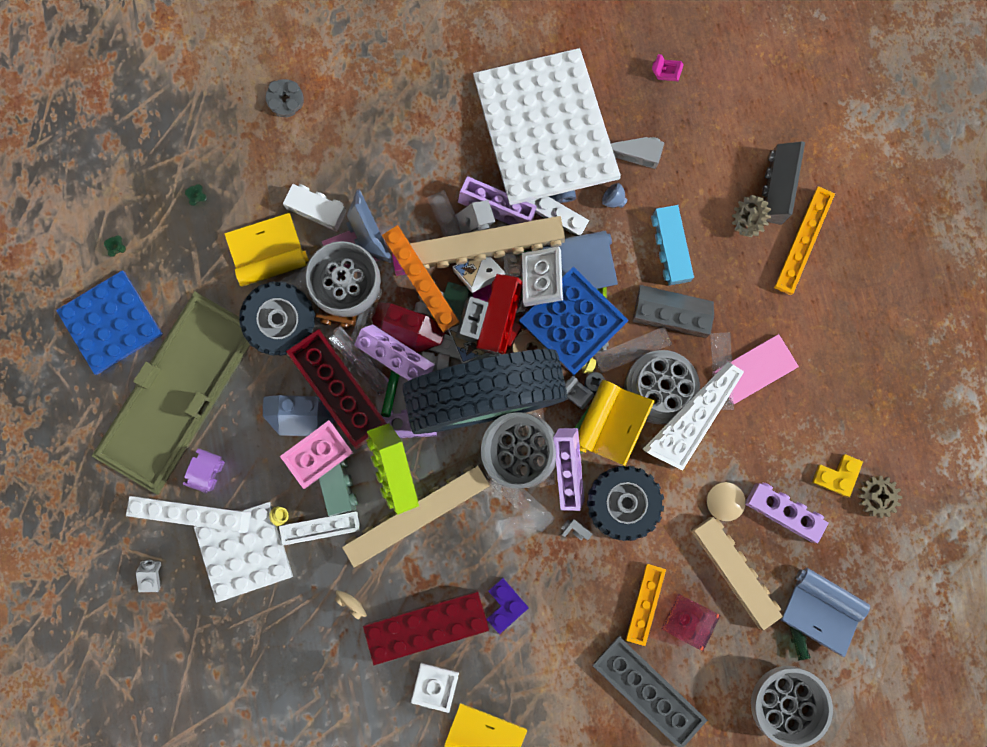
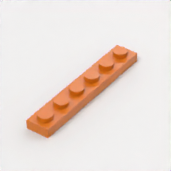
(420, 278)

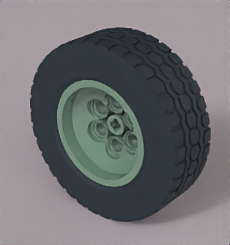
(484, 390)

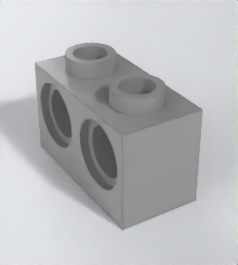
(472, 319)

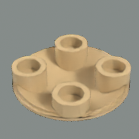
(726, 501)
(346, 599)

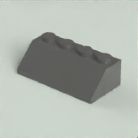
(782, 180)
(674, 311)

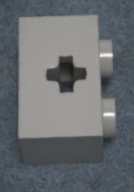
(475, 217)

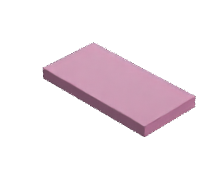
(762, 367)

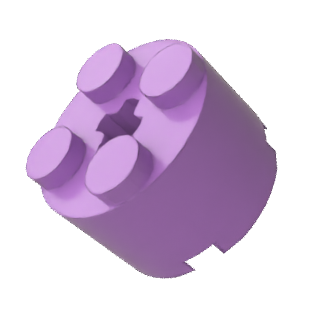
(203, 471)

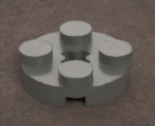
(280, 88)

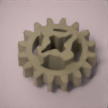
(751, 216)
(879, 505)

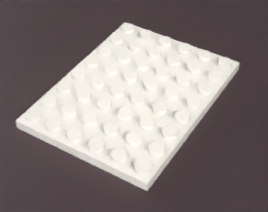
(546, 126)

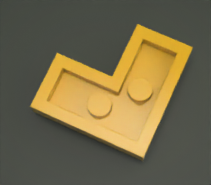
(843, 479)

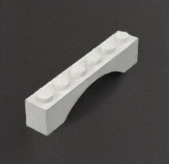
(188, 514)

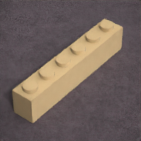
(737, 573)

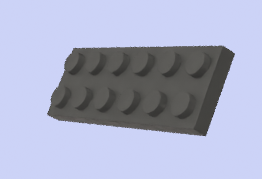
(649, 692)

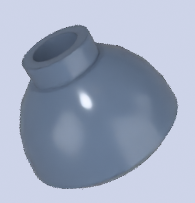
(614, 196)

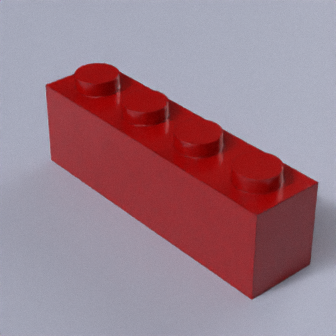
(500, 314)

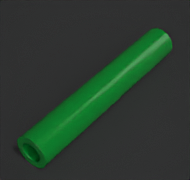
(390, 394)

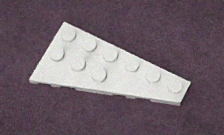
(687, 428)

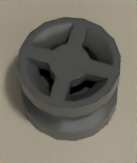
(592, 384)

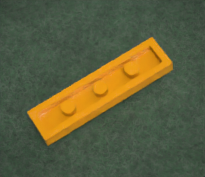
(645, 604)

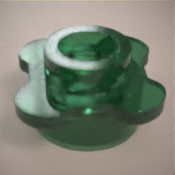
(197, 189)
(109, 243)

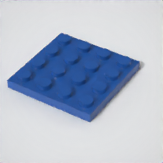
(109, 322)
(576, 324)

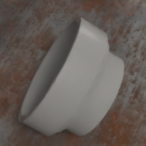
(644, 366)
(495, 449)
(807, 727)

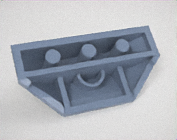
(366, 230)
(295, 414)

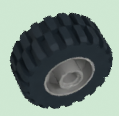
(276, 317)
(625, 503)

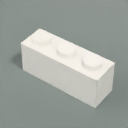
(315, 206)

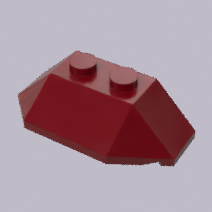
(408, 327)

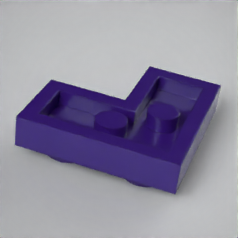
(511, 606)

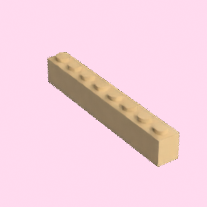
(490, 242)
(401, 525)

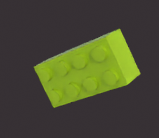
(392, 468)

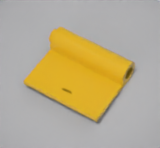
(267, 253)
(613, 422)
(470, 730)

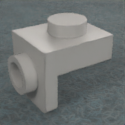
(578, 393)
(148, 576)

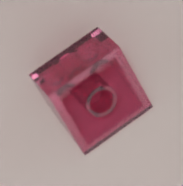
(691, 622)

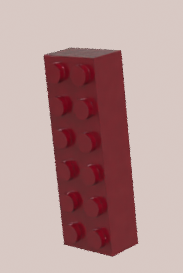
(336, 388)
(425, 627)

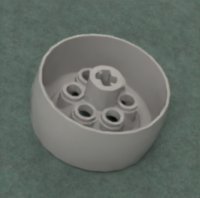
(336, 255)

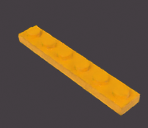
(804, 240)

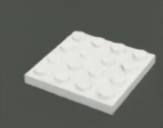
(244, 559)

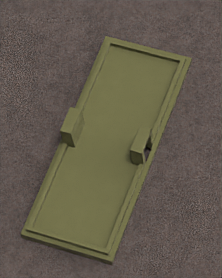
(169, 392)

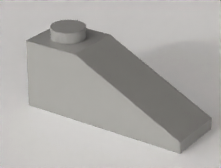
(640, 151)

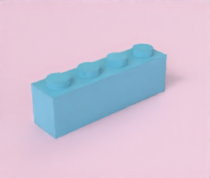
(673, 245)

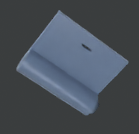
(591, 257)
(825, 607)

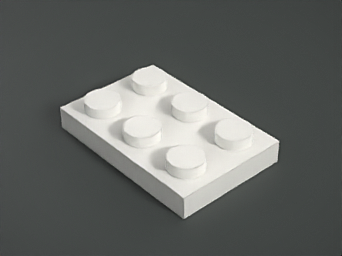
(542, 276)

